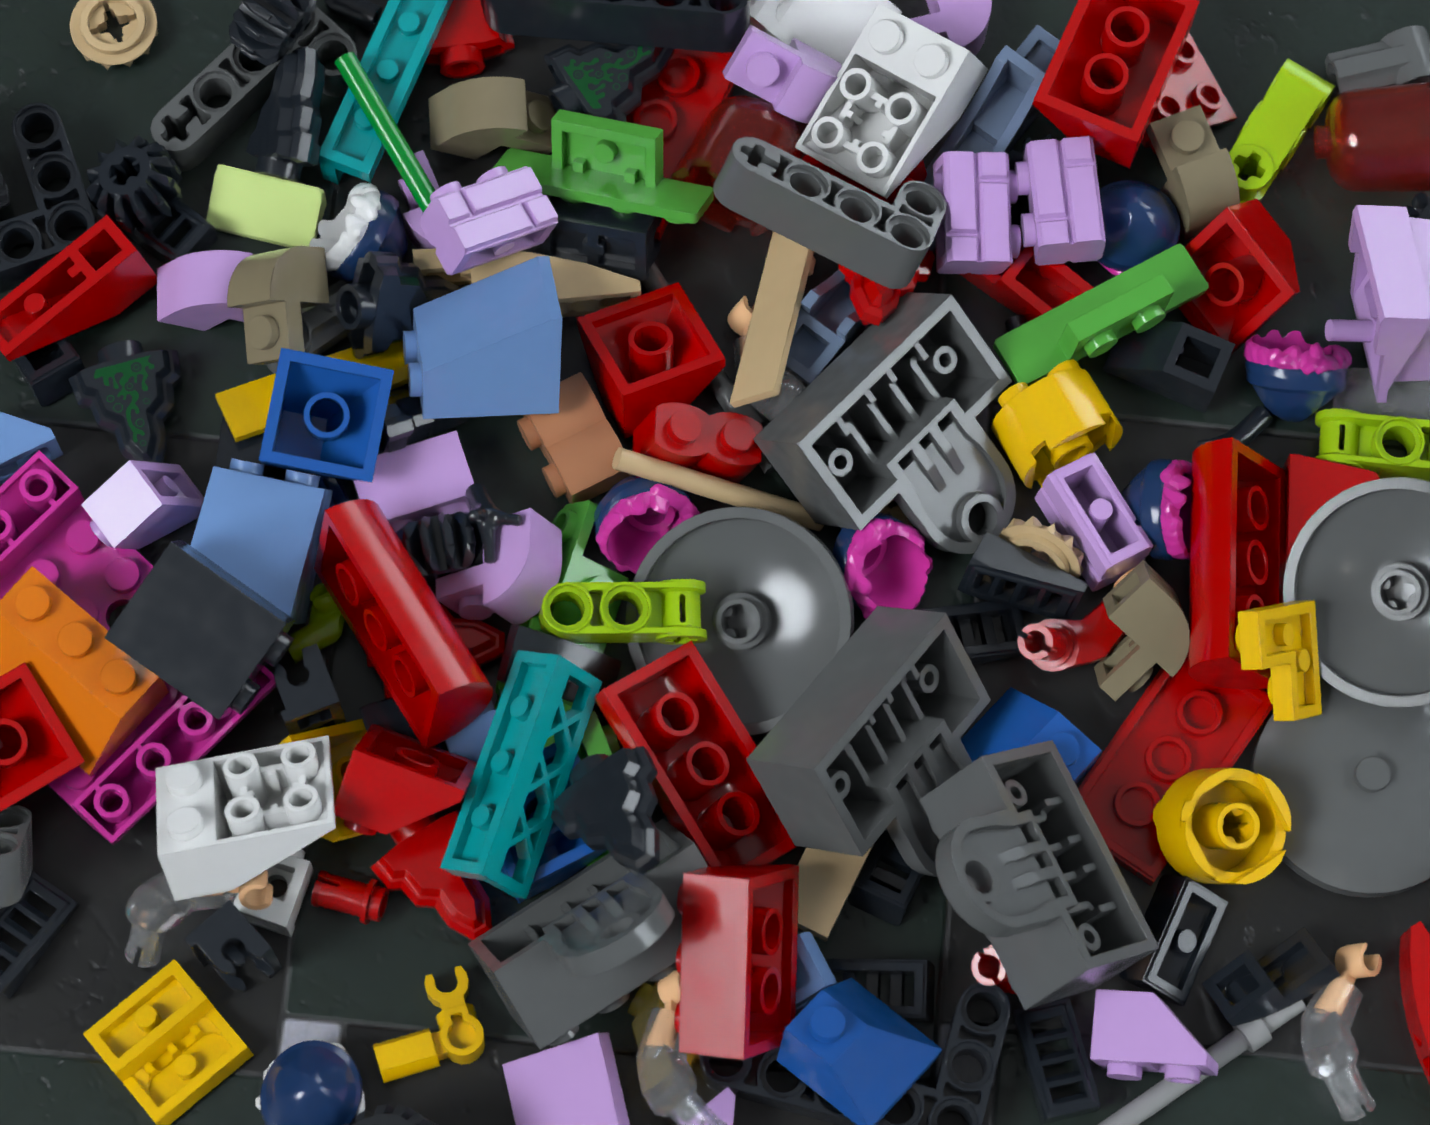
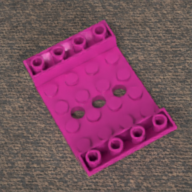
(52, 532)

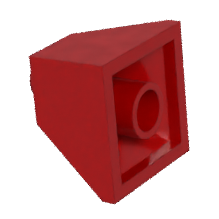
(1246, 271)
(649, 354)
(32, 739)
(398, 782)

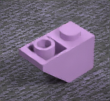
(1143, 1034)

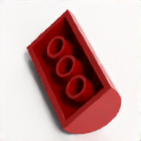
(1233, 555)
(399, 622)
(699, 758)

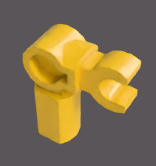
(458, 1037)

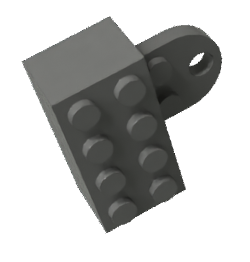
(900, 426)
(874, 738)
(1035, 874)
(589, 941)

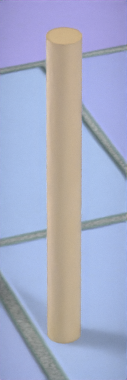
(709, 486)

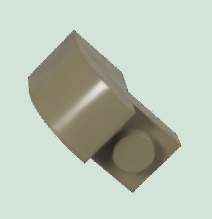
(488, 114)
(1197, 172)
(272, 292)
(1155, 631)

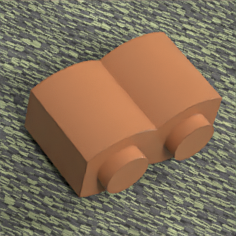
(575, 443)

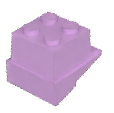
(1389, 295)

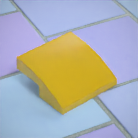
(168, 1044)

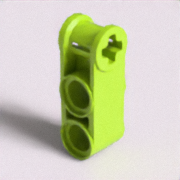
(1277, 127)
(1357, 441)
(656, 605)

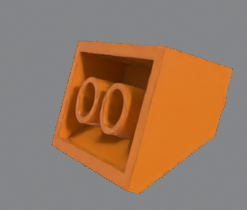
(85, 677)

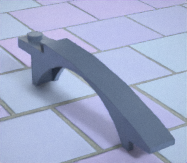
(991, 123)

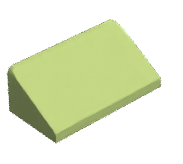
(265, 207)

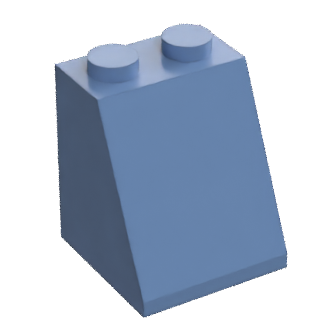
(489, 346)
(264, 531)

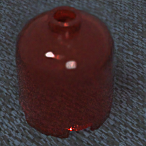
(1378, 138)
(707, 152)

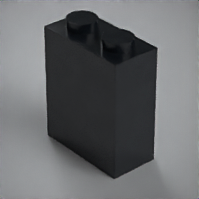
(202, 630)

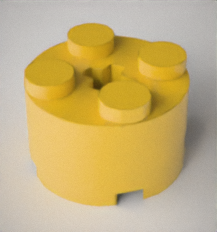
(1054, 422)
(1223, 825)

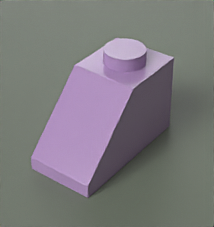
(142, 504)

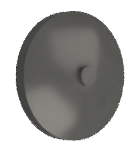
(1370, 583)
(769, 607)
(1353, 793)

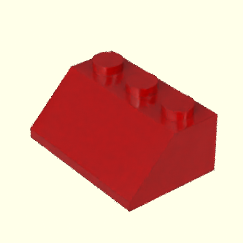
(1114, 70)
(737, 959)

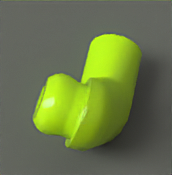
(324, 624)

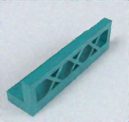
(393, 66)
(515, 765)

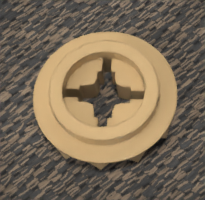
(90, 19)
(1047, 542)

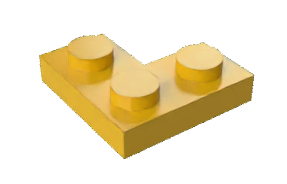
(1287, 643)

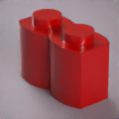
(706, 443)

